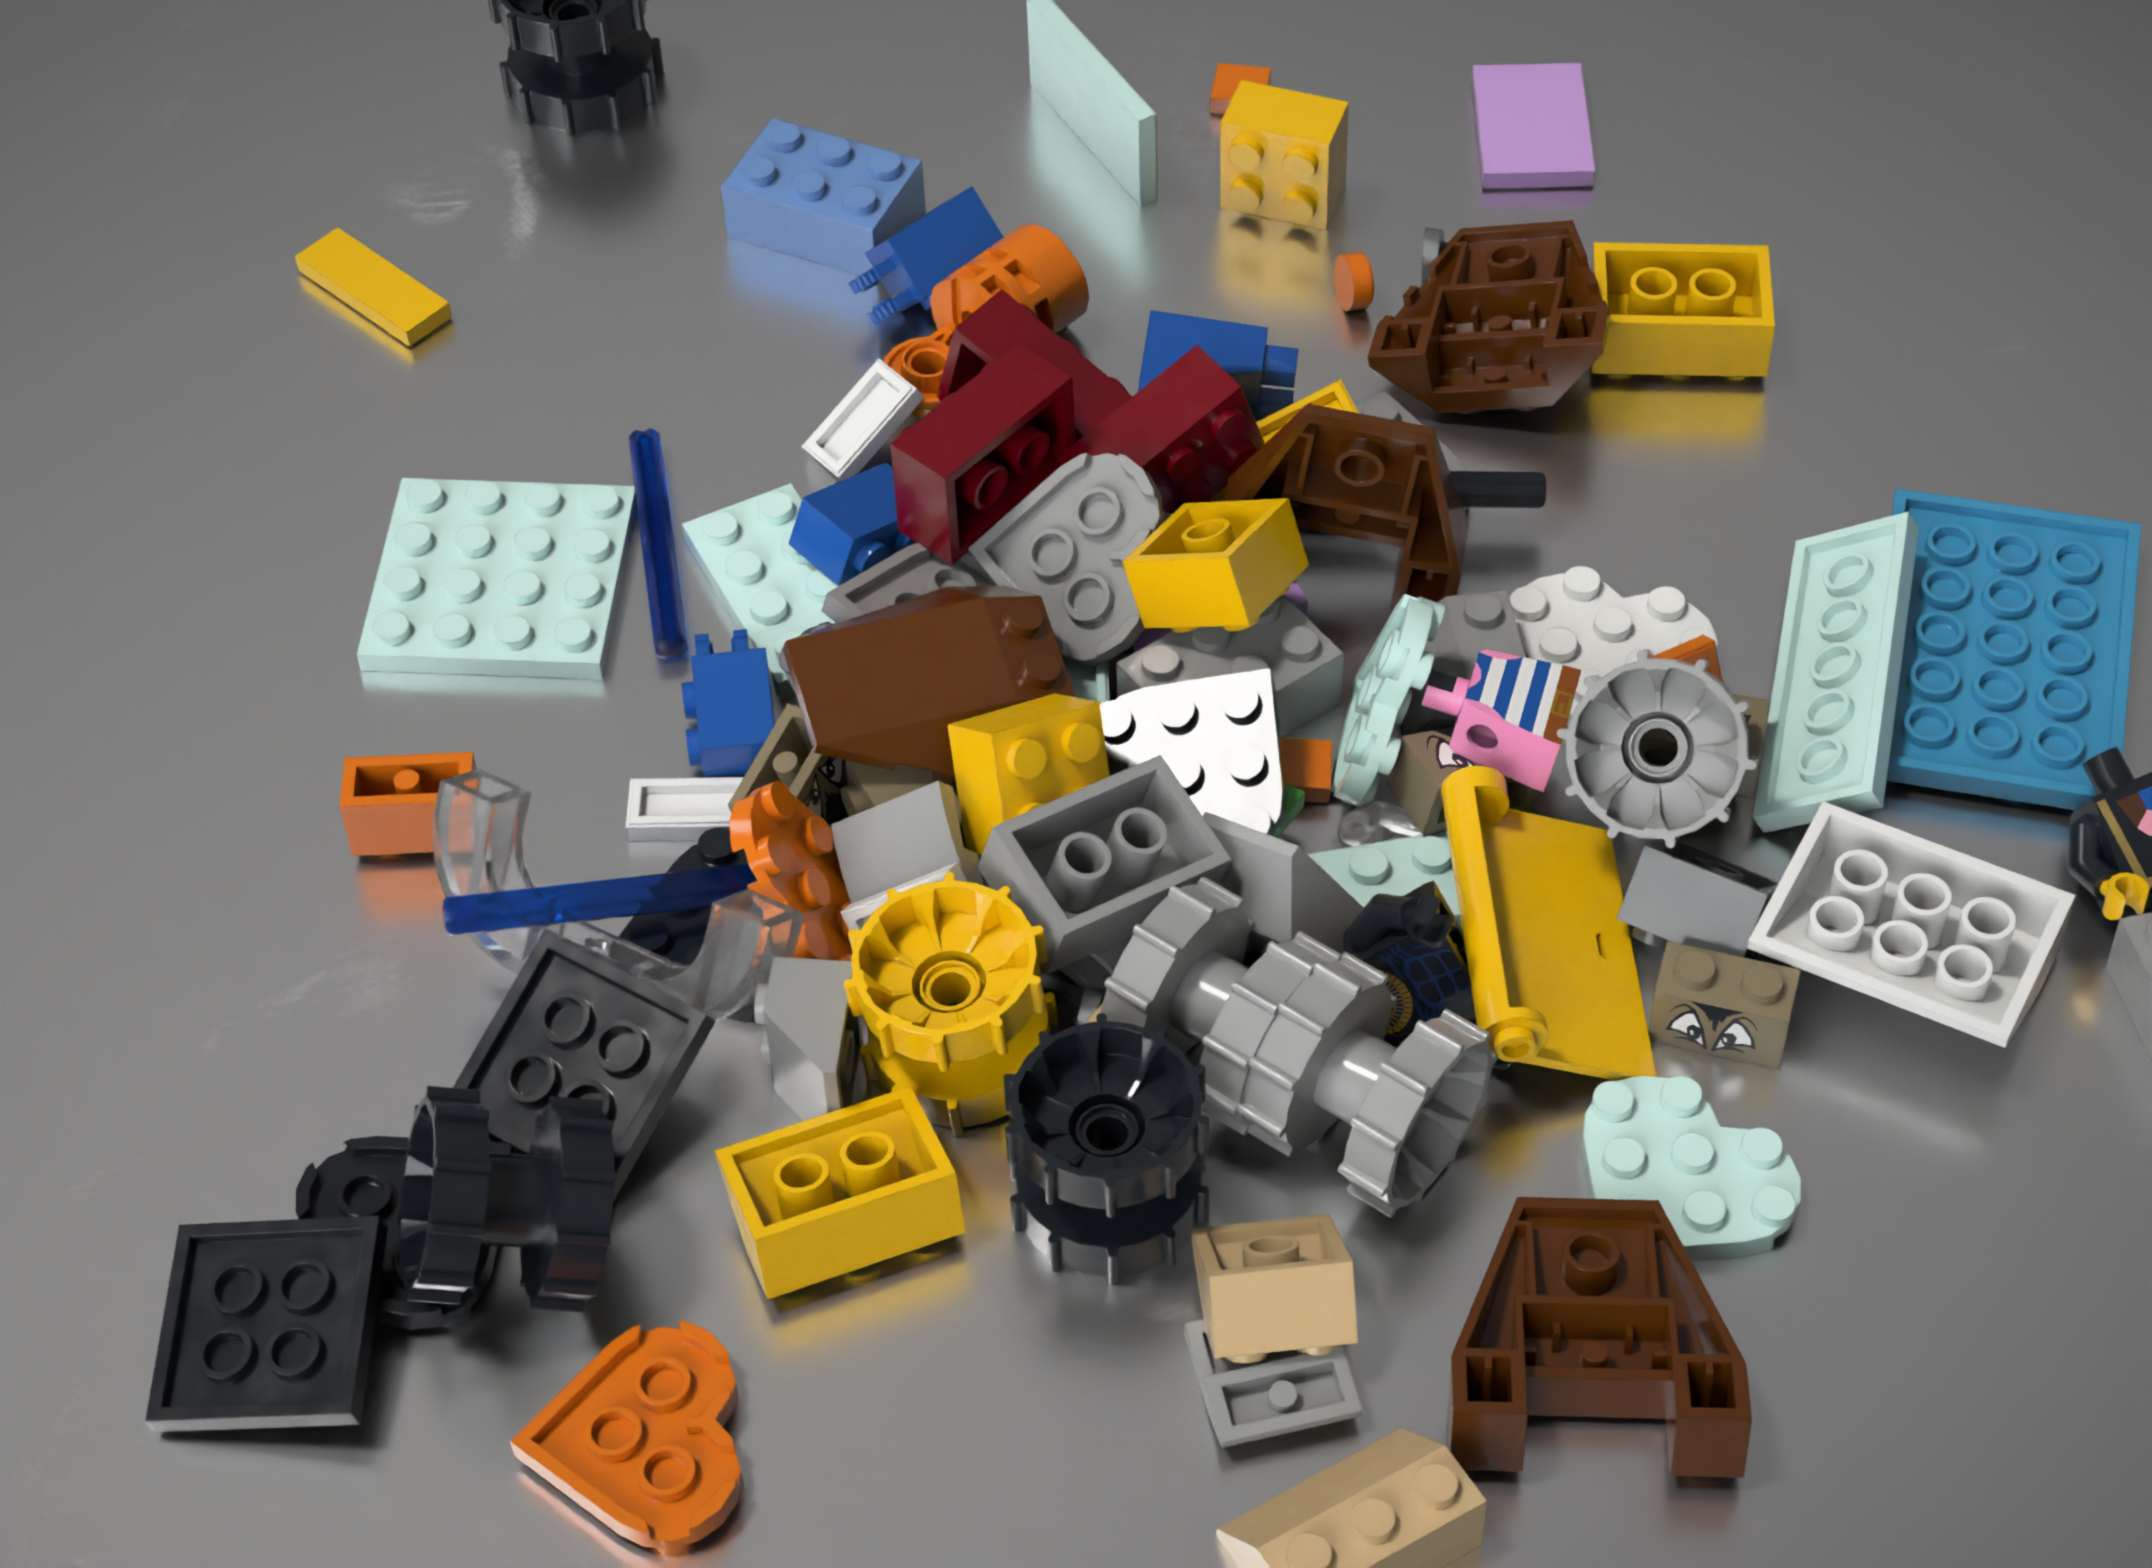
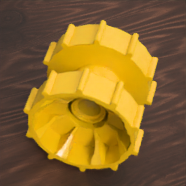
(940, 949)

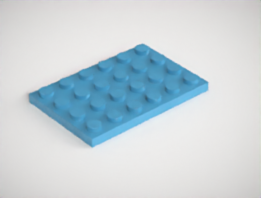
(2013, 649)

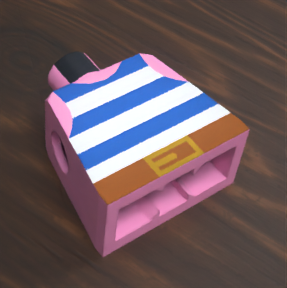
(1507, 713)

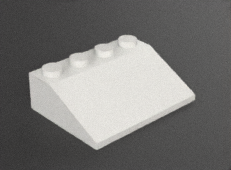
(1914, 924)

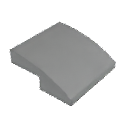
(902, 842)
(1271, 1395)

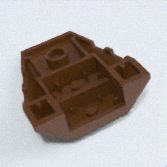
(1497, 321)
(899, 675)

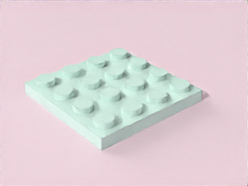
(499, 579)

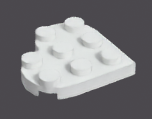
(1592, 628)

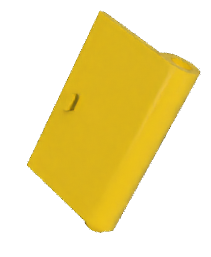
(1543, 934)

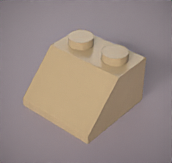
(1275, 1287)

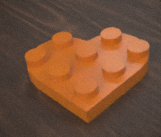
(795, 865)
(644, 1437)

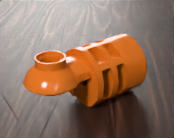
(1025, 264)

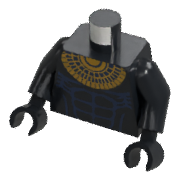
(1421, 952)

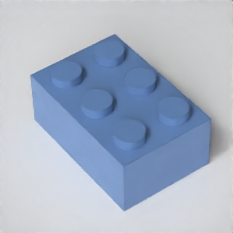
(821, 195)

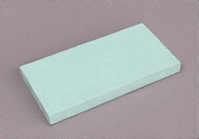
(1093, 99)

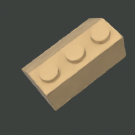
(1379, 1508)

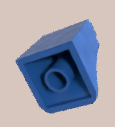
(1233, 346)

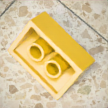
(841, 1191)

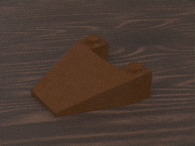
(1369, 484)
(1596, 1318)

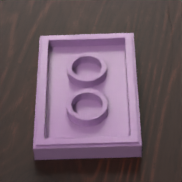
(1532, 125)

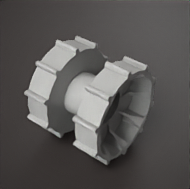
(1608, 758)
(1190, 977)
(1332, 1062)

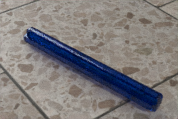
(658, 544)
(592, 900)

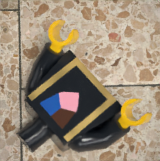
(2113, 836)

